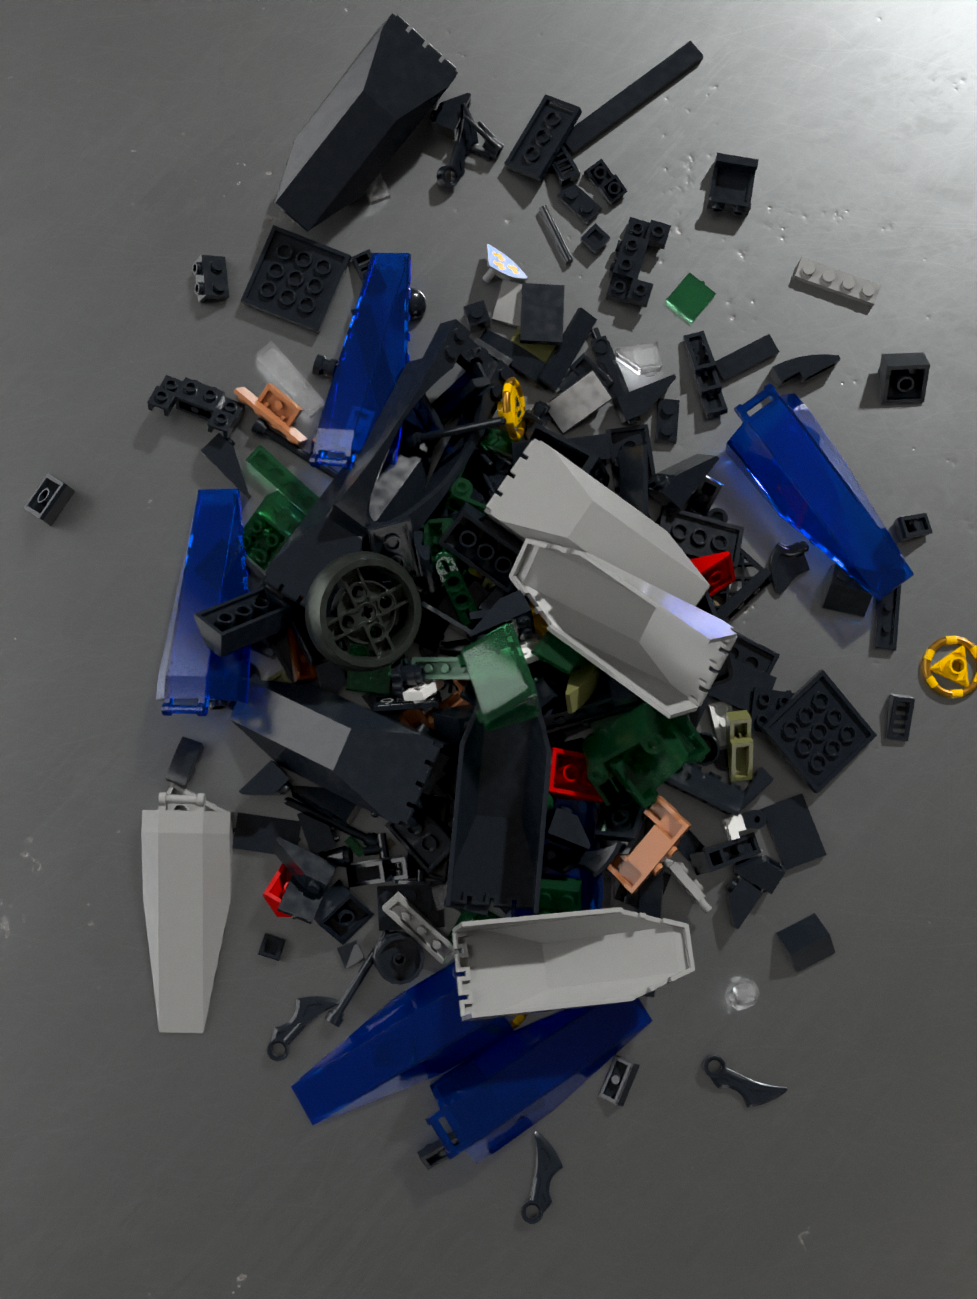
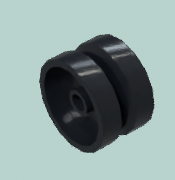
(391, 969)

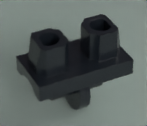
(537, 414)

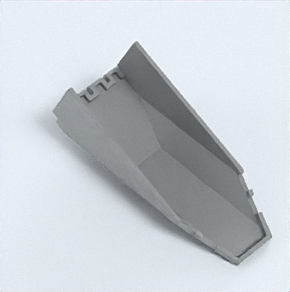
(571, 509)
(625, 625)
(566, 960)

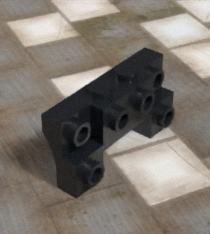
(626, 269)
(198, 400)

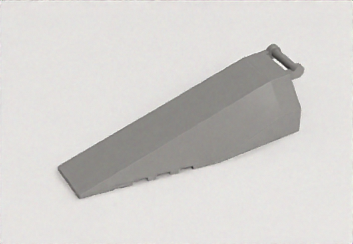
(185, 905)

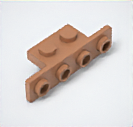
(275, 408)

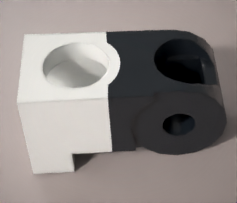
(750, 819)

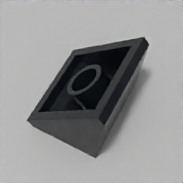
(49, 499)
(806, 942)

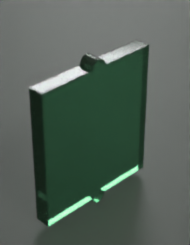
(690, 297)

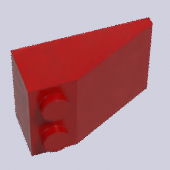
(716, 570)
(569, 777)

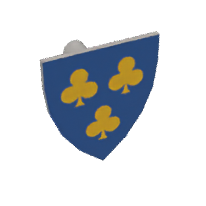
(501, 266)

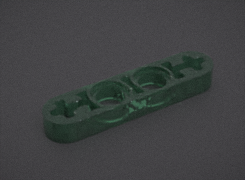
(455, 591)

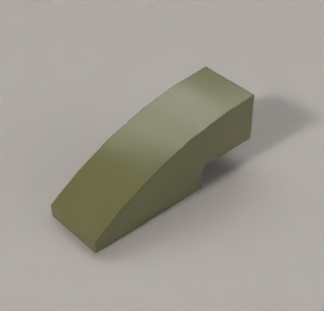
(582, 685)
(739, 745)

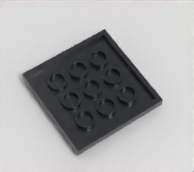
(296, 279)
(818, 731)

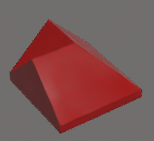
(276, 889)

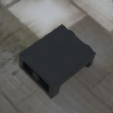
(732, 184)

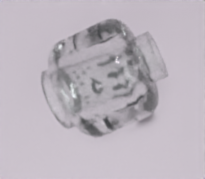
(742, 994)

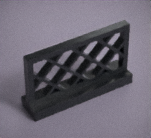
(748, 591)

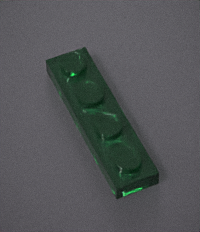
(282, 479)

